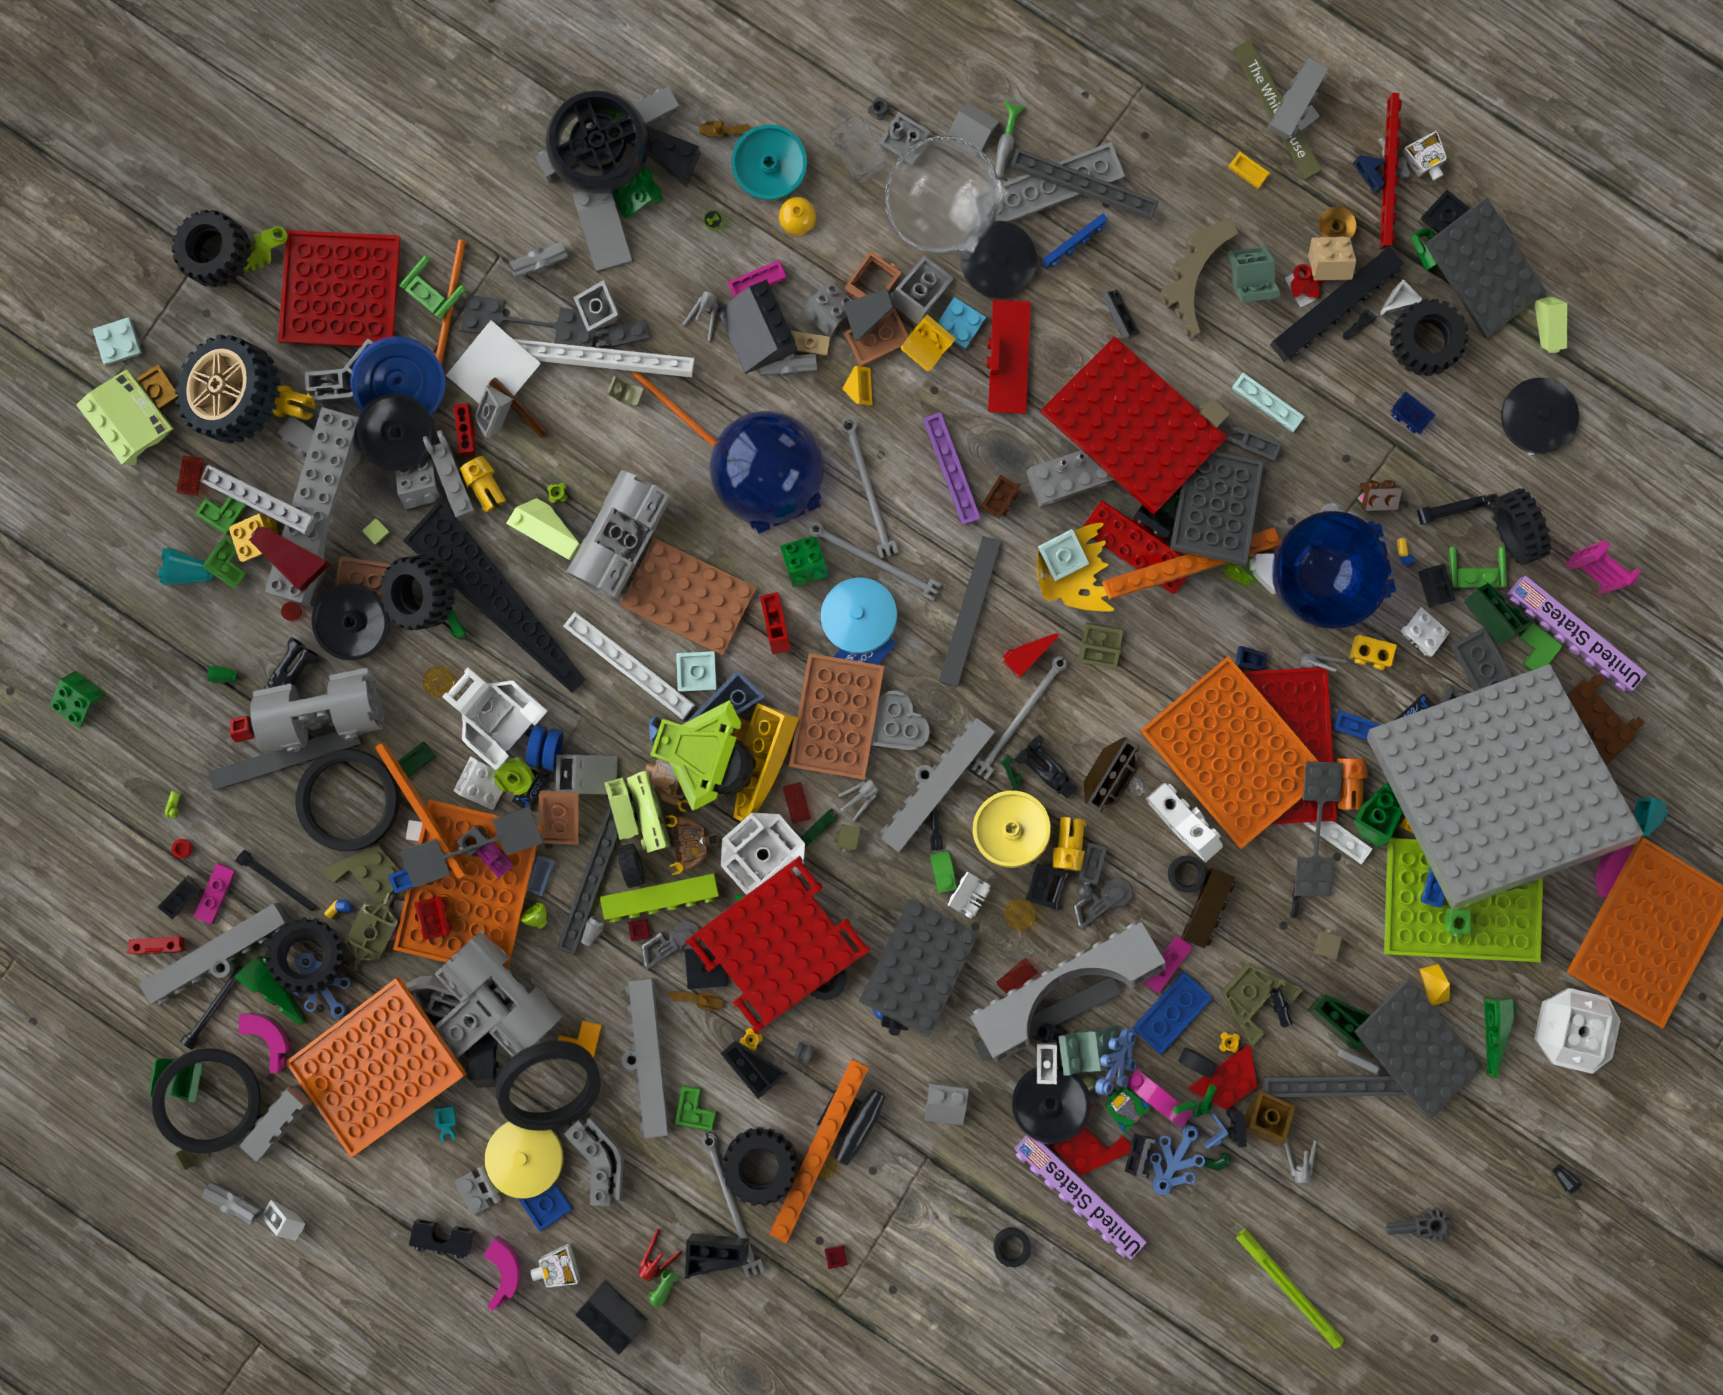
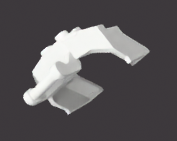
(494, 715)

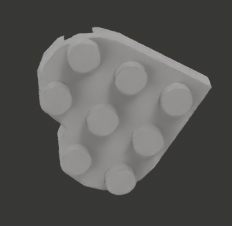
(897, 724)

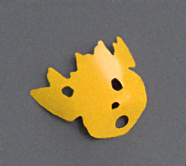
(1069, 586)

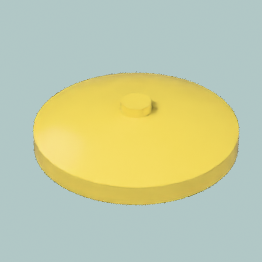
(1011, 829)
(523, 1160)

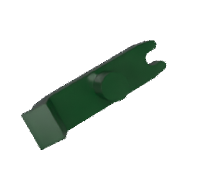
(1013, 779)
(818, 827)

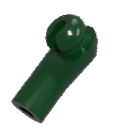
(1219, 1164)

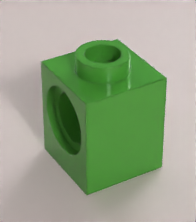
(1465, 917)

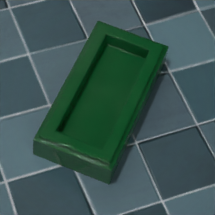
(416, 759)

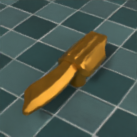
(717, 129)
(704, 1000)

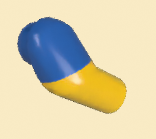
(1403, 552)
(338, 906)

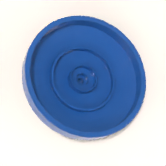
(398, 367)

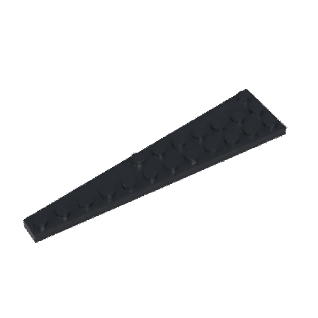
(486, 588)

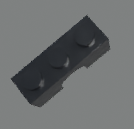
(425, 1237)

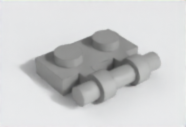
(473, 1193)

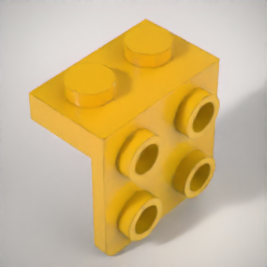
(927, 343)
(242, 533)

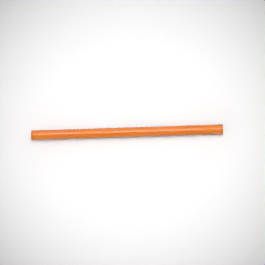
(452, 287)
(673, 407)

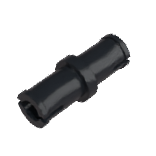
(1281, 1007)

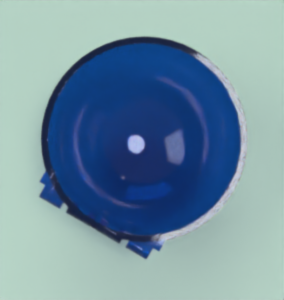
(767, 469)
(1332, 570)

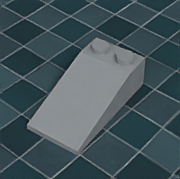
(602, 229)

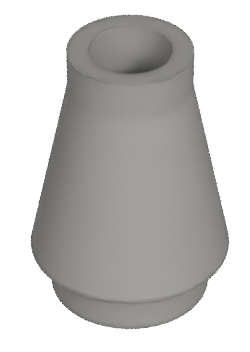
(593, 928)

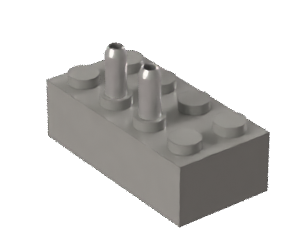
(1065, 477)

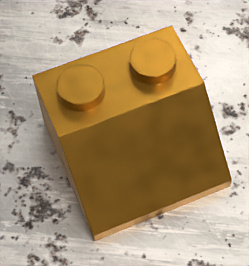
(1269, 1118)

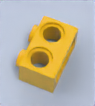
(1373, 647)

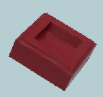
(639, 929)
(836, 1256)

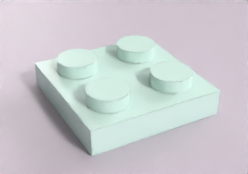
(117, 341)
(1063, 555)
(696, 671)

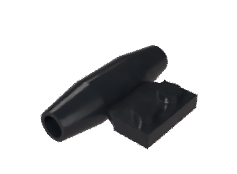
(857, 1125)

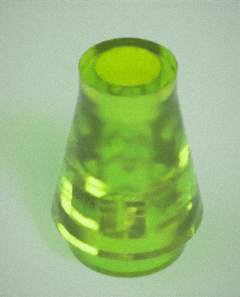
(1237, 573)

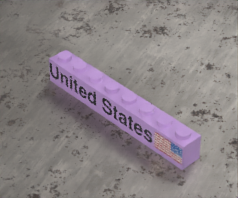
(1575, 634)
(1079, 1194)

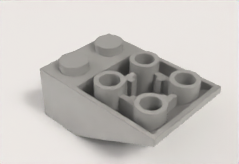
(584, 773)

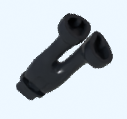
(280, 675)
(1054, 775)

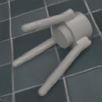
(706, 303)
(1311, 661)
(867, 790)
(1303, 1171)

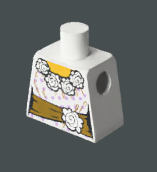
(1426, 156)
(557, 1268)

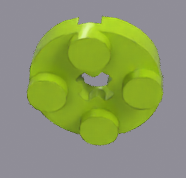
(520, 769)

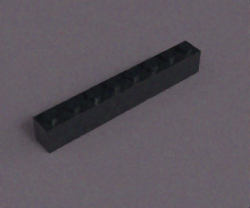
(1336, 304)

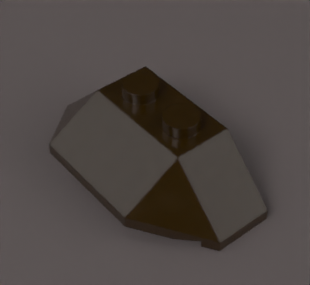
(1111, 774)

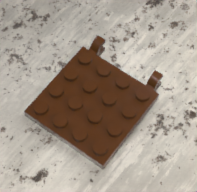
(1600, 721)

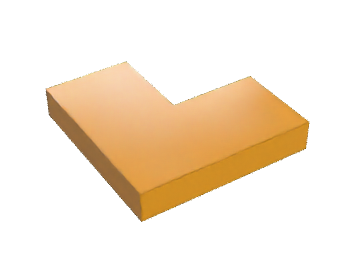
(587, 1037)

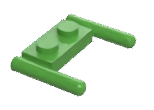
(427, 295)
(1478, 576)

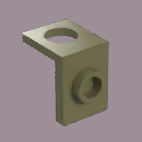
(627, 393)
(186, 1160)

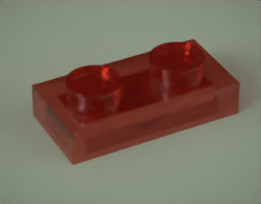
(190, 475)
(796, 802)
(1017, 976)

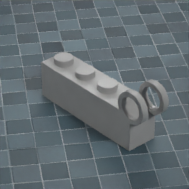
(451, 477)

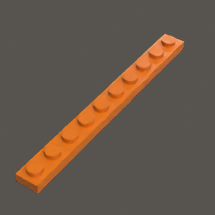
(1180, 567)
(819, 1150)

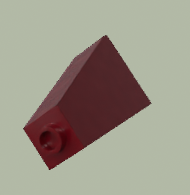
(290, 559)

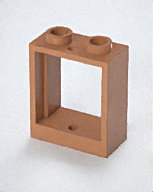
(878, 261)

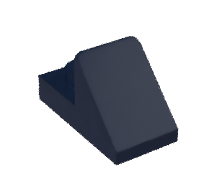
(1367, 168)
(1250, 659)

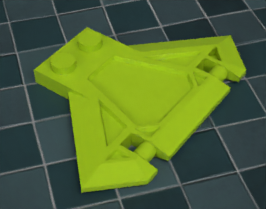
(699, 751)

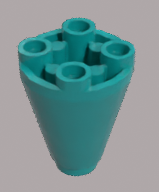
(181, 569)

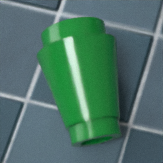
(220, 674)

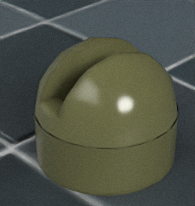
(1090, 1082)

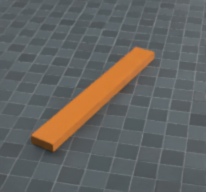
(420, 808)

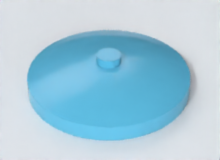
(859, 615)

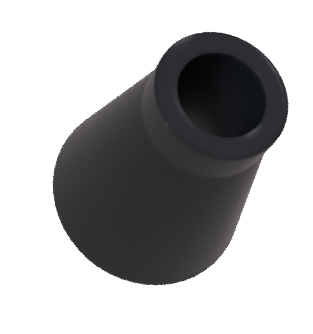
(1050, 1033)
(1567, 1179)

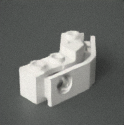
(1185, 823)

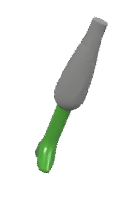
(1006, 140)

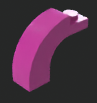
(1609, 869)
(271, 1032)
(1157, 1098)
(508, 1263)

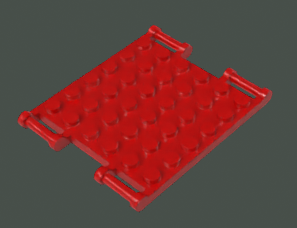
(777, 944)

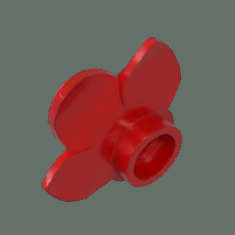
(1304, 284)

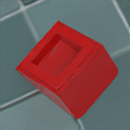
(241, 729)

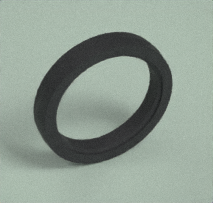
(304, 791)
(537, 1053)
(212, 1145)

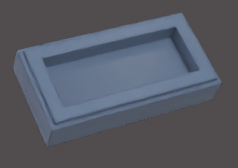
(540, 874)

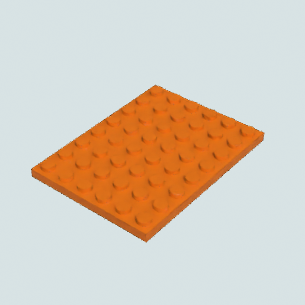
(1231, 751)
(473, 901)
(1650, 933)
(375, 1067)

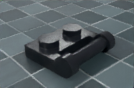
(1041, 884)
(1237, 1130)

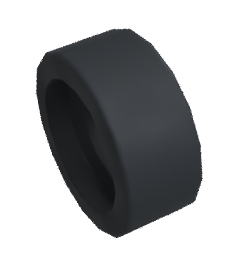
(1201, 874)
(1198, 1063)
(1026, 1247)

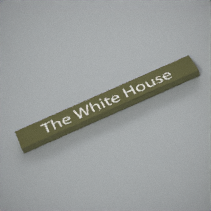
(1271, 100)

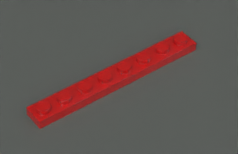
(1392, 143)

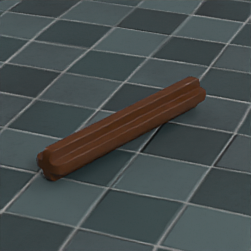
(520, 409)

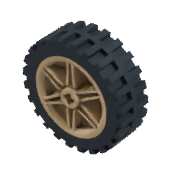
(227, 389)

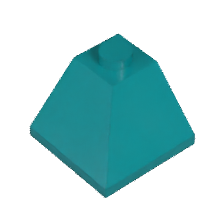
(1650, 814)

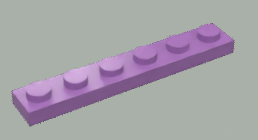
(951, 468)

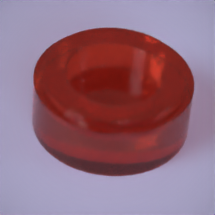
(291, 611)

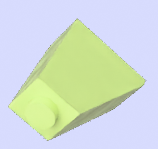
(1552, 323)
(621, 808)

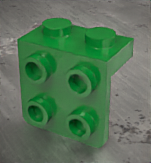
(637, 194)
(804, 561)
(74, 698)
(183, 1085)

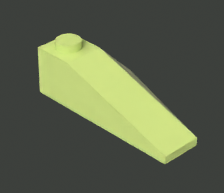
(543, 525)

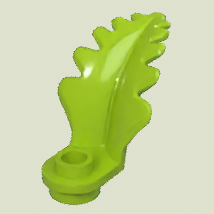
(262, 247)

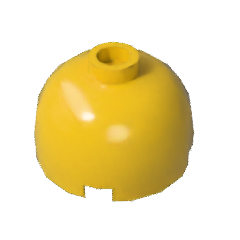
(797, 216)

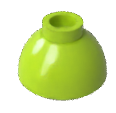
(535, 916)

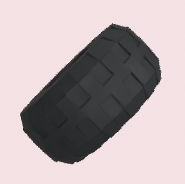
(738, 773)

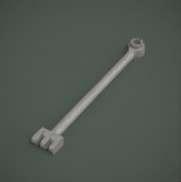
(885, 544)
(878, 562)
(1019, 718)
(751, 1261)

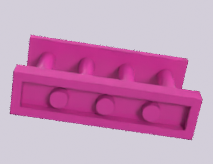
(1602, 567)

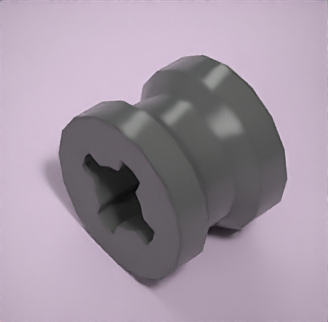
(803, 1053)

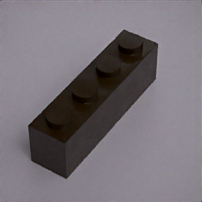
(1208, 907)

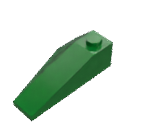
(1379, 816)
(258, 978)
(1498, 1023)

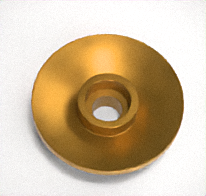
(1337, 216)

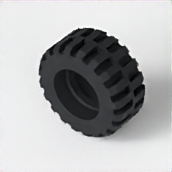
(195, 233)
(1446, 320)
(398, 594)
(750, 1191)

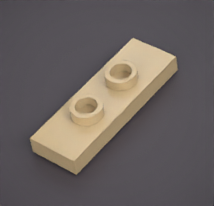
(811, 343)

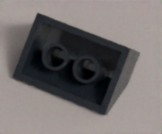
(611, 1317)

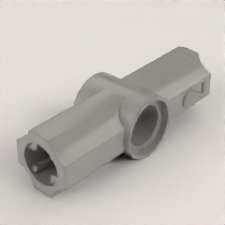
(791, 365)

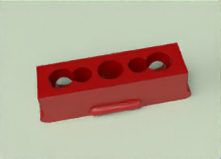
(470, 433)
(156, 945)

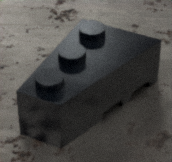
(673, 154)
(483, 1062)
(752, 1069)
(714, 1253)

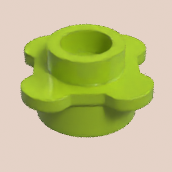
(552, 492)

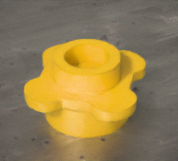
(756, 1039)
(1234, 1042)

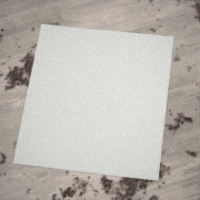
(489, 357)

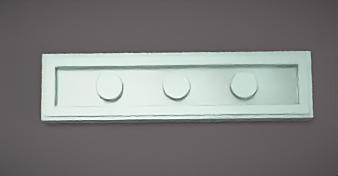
(1267, 402)

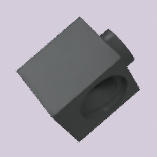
(476, 832)

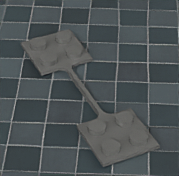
(569, 327)
(1321, 784)
(428, 862)

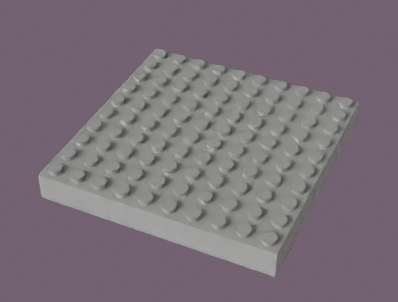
(1503, 786)

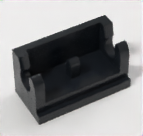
(1436, 585)
(179, 897)
(1139, 1154)

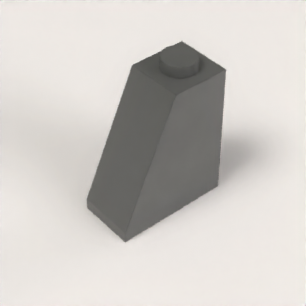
(868, 311)

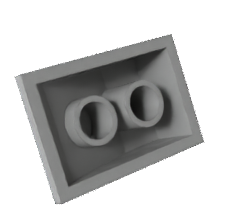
(921, 289)

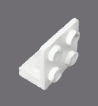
(478, 784)

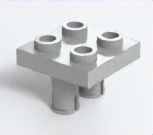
(902, 135)

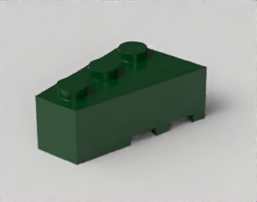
(1496, 614)
(1339, 1019)

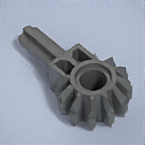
(1422, 1225)

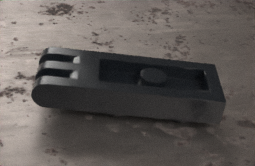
(1120, 314)

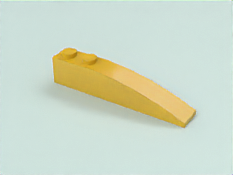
(768, 744)

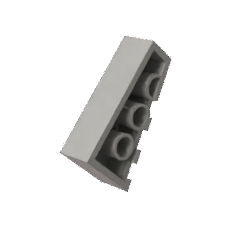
(1296, 99)
(276, 1122)

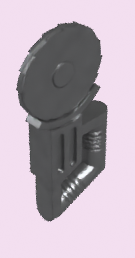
(1114, 894)
(677, 941)

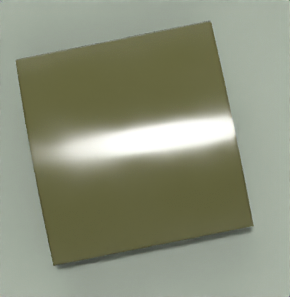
(1101, 645)

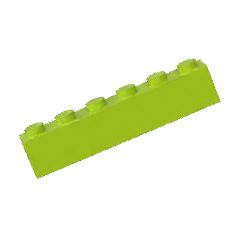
(660, 896)

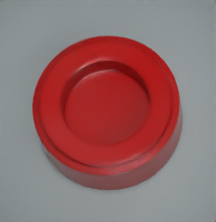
(182, 848)

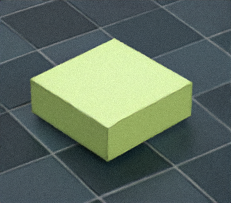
(376, 531)

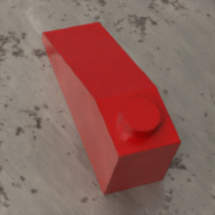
(775, 623)
(1025, 655)

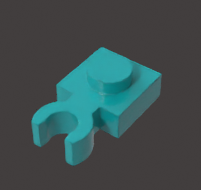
(445, 1118)

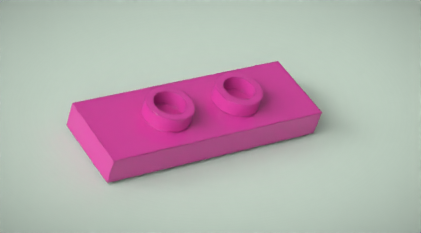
(773, 273)
(214, 893)
(1173, 957)

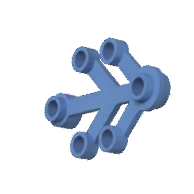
(326, 993)
(1116, 1061)
(1174, 1162)

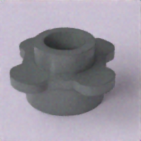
(878, 102)

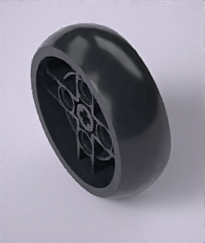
(565, 155)

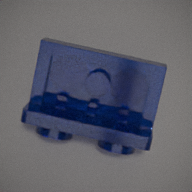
(1412, 412)

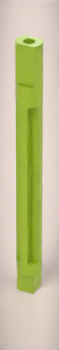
(1289, 1288)

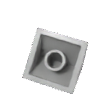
(973, 125)
(597, 307)
(492, 411)

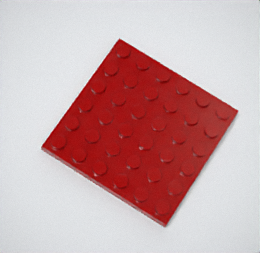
(338, 288)

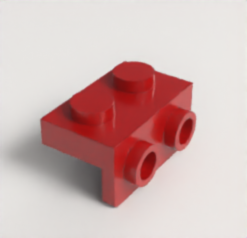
(432, 918)

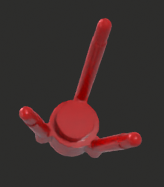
(649, 1269)

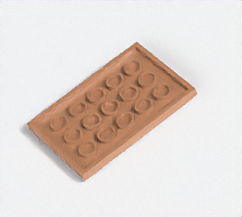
(688, 596)
(836, 716)

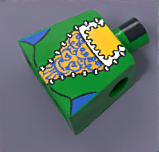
(1125, 1107)

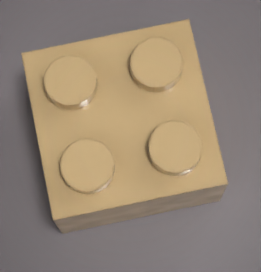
(1332, 258)

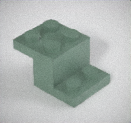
(1253, 274)
(1084, 1048)

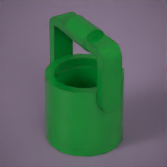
(1422, 251)

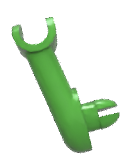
(659, 1296)

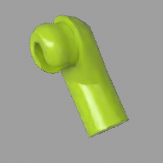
(170, 810)

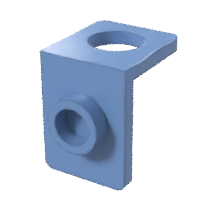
(1217, 1138)

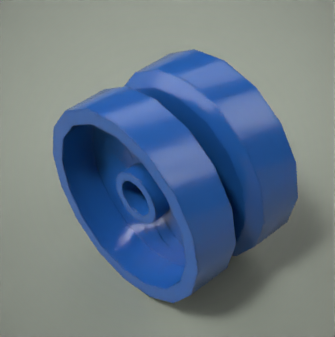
(544, 747)

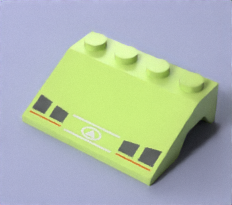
(125, 417)
(648, 811)

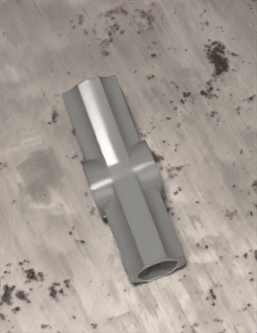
(538, 260)
(232, 1203)

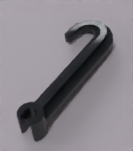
(1427, 514)

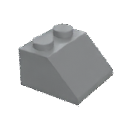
(946, 1103)

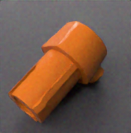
(1352, 783)

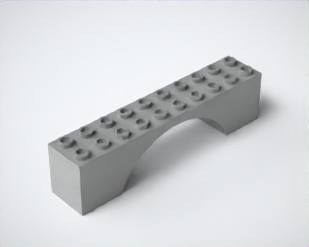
(326, 466)
(1124, 957)

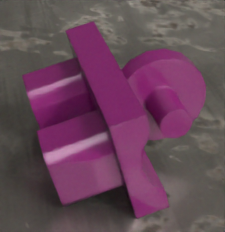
(495, 858)

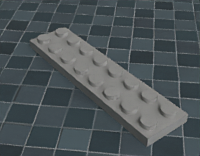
(1031, 194)

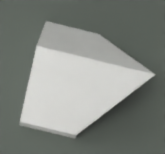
(1400, 299)

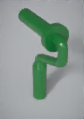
(1203, 1107)

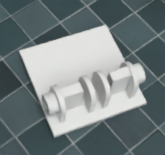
(1425, 632)
(967, 893)

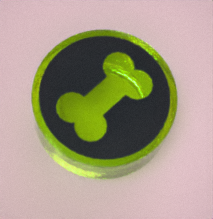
(713, 220)

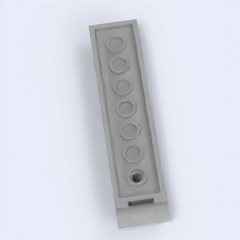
(461, 1030)

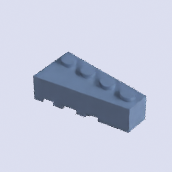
(735, 688)

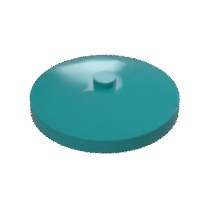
(769, 162)

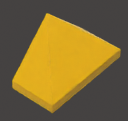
(859, 385)
(1435, 984)

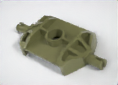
(380, 918)

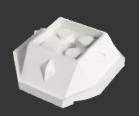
(756, 833)
(1559, 1028)

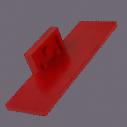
(1008, 356)
(1132, 541)

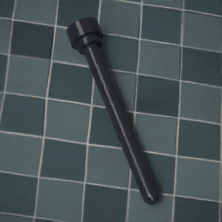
(246, 859)
(191, 1038)

